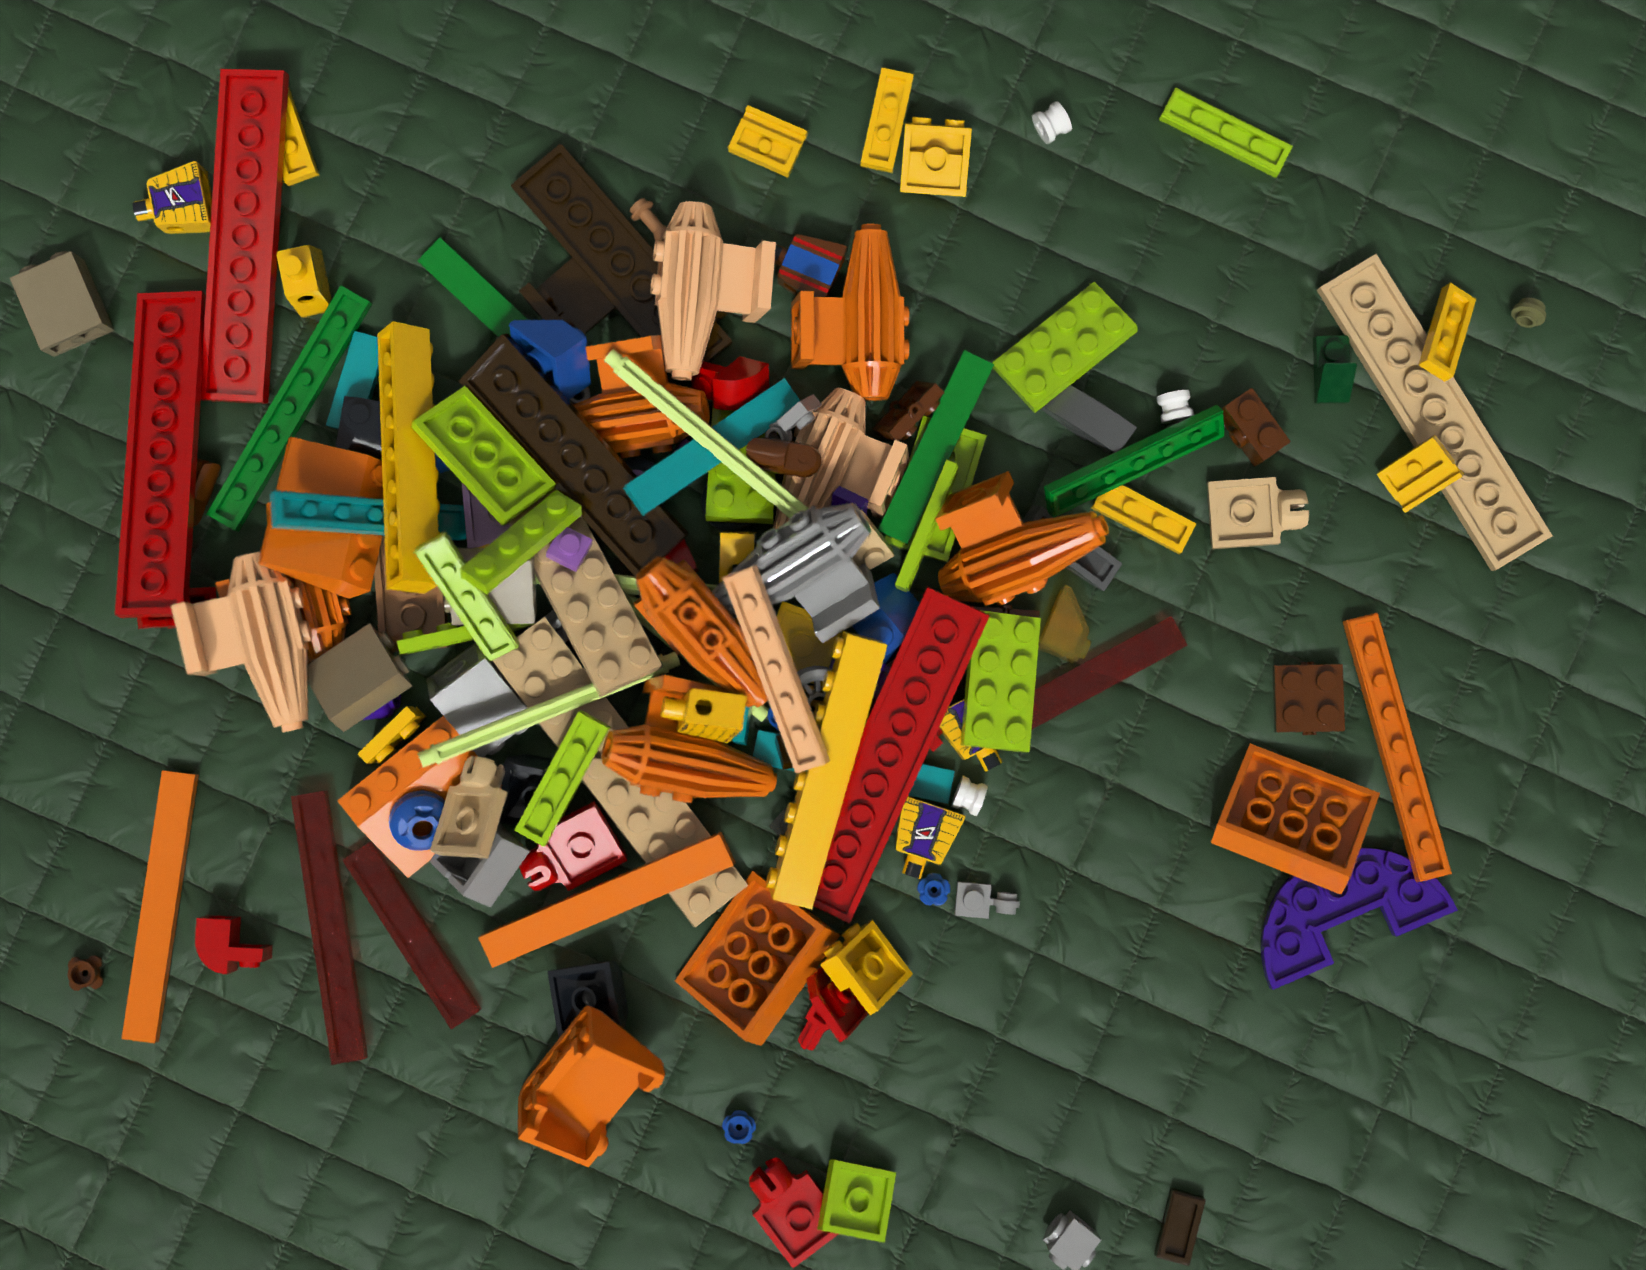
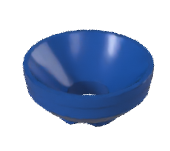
(411, 809)

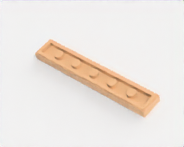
(776, 669)

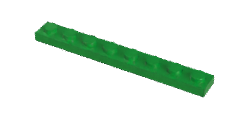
(289, 408)

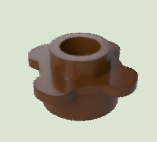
(75, 973)

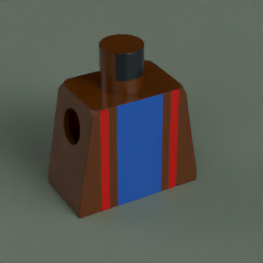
(809, 265)

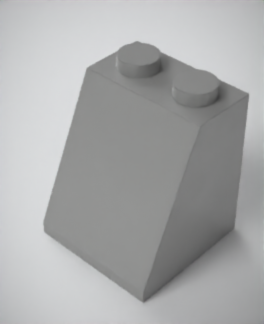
(473, 694)

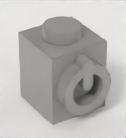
(1071, 1241)

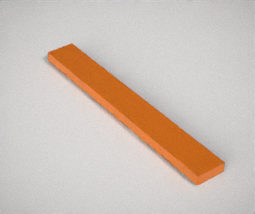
(1397, 748)
(607, 899)
(160, 906)

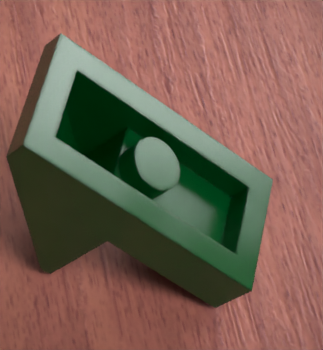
(1332, 369)

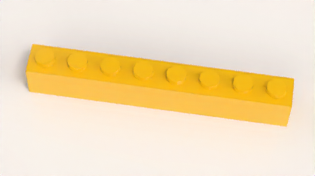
(407, 460)
(823, 788)

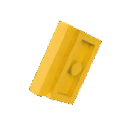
(767, 141)
(1420, 473)
(400, 728)

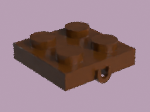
(917, 401)
(1308, 698)

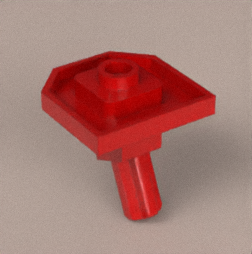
(829, 1010)

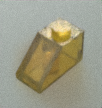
(1065, 629)

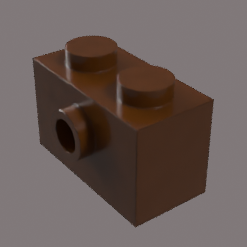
(1253, 427)

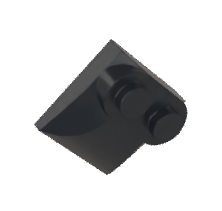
(360, 427)
(520, 782)
(584, 985)

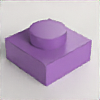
(569, 549)

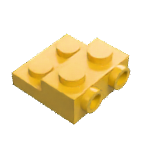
(935, 157)
(866, 966)

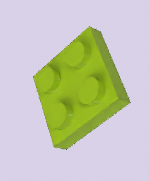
(856, 1201)

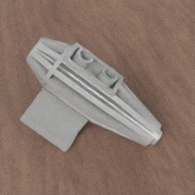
(815, 564)

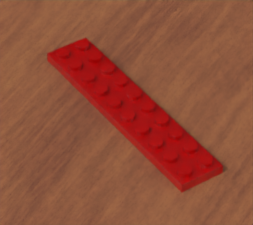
(244, 235)
(161, 454)
(897, 743)

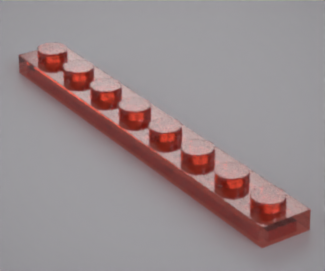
(329, 927)

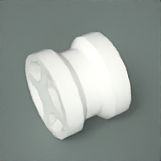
(1052, 122)
(1175, 406)
(969, 796)

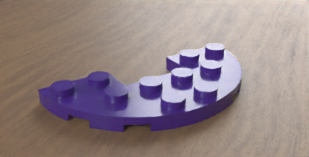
(1302, 910)

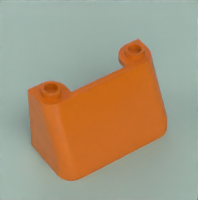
(584, 1086)

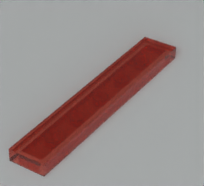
(1106, 670)
(411, 934)

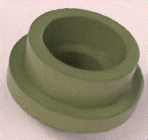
(1529, 312)

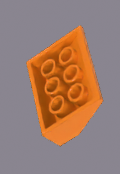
(325, 559)
(403, 773)
(1295, 818)
(756, 960)

